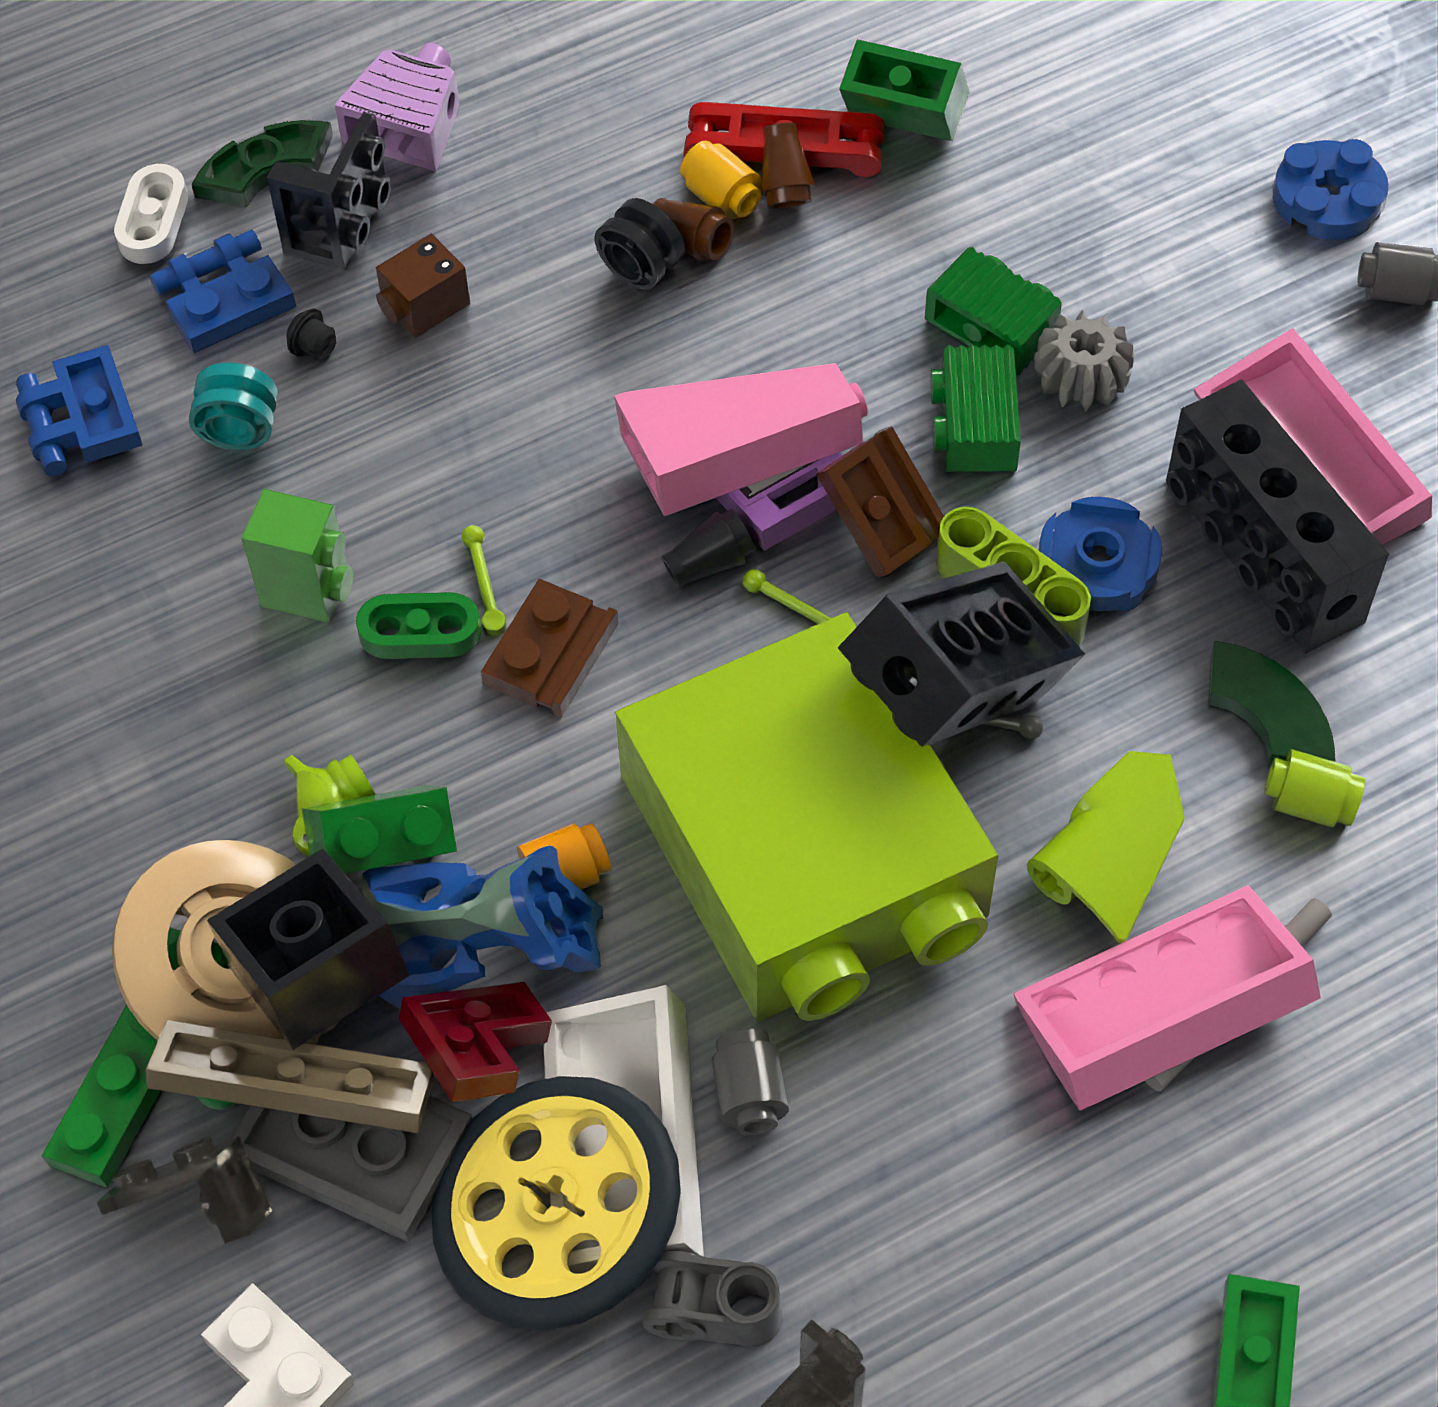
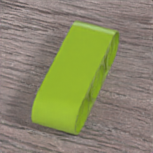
(994, 544)

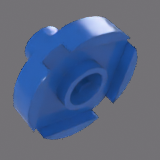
(1334, 163)
(1129, 540)

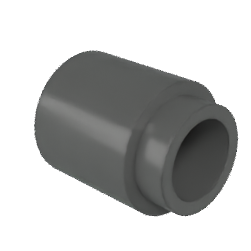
(1399, 273)
(749, 1081)

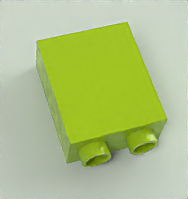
(805, 824)

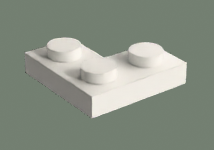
(274, 1356)

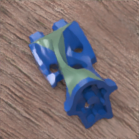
(480, 912)

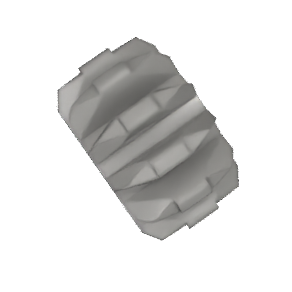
(1084, 360)

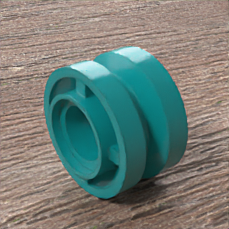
(233, 406)

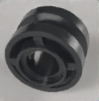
(639, 243)

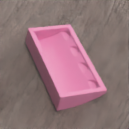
(1332, 434)
(1167, 996)

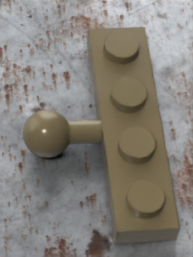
(301, 1080)

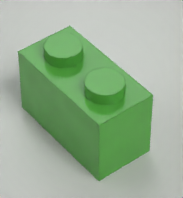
(297, 556)

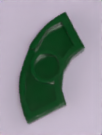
(242, 168)
(1270, 701)

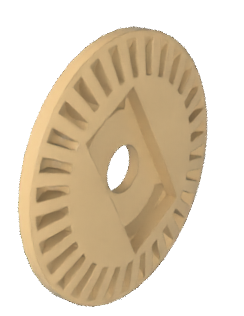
(198, 885)

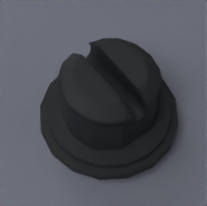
(310, 335)

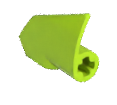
(1114, 841)

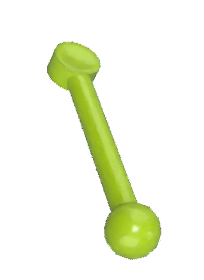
(755, 581)
(492, 620)

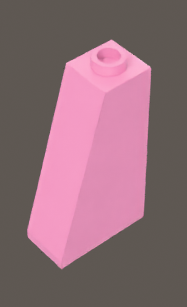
(737, 430)

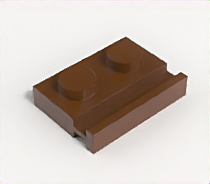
(883, 501)
(549, 647)

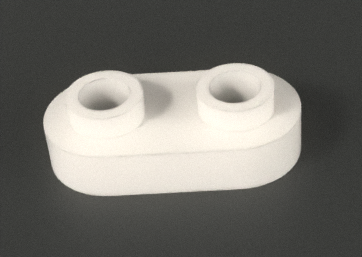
(146, 225)

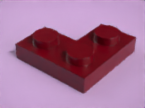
(468, 1035)

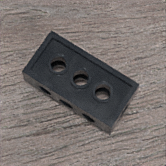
(1274, 516)
(970, 643)

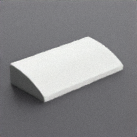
(643, 1047)

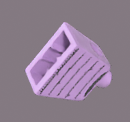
(411, 101)

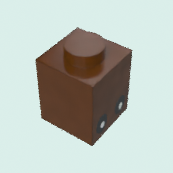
(422, 286)

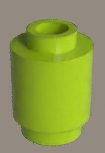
(1314, 789)

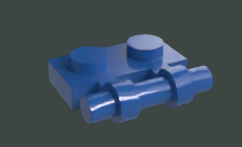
(229, 302)
(96, 406)

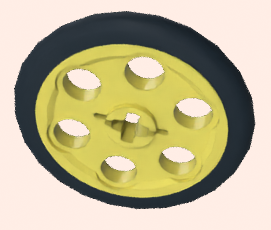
(628, 1239)

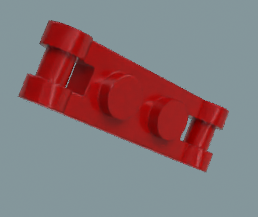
(817, 131)

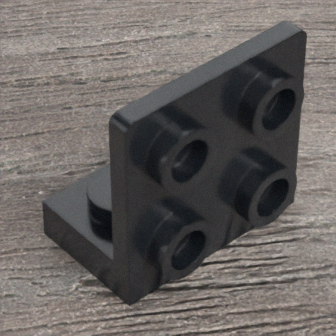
(331, 213)

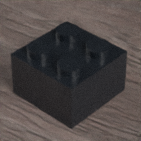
(308, 948)

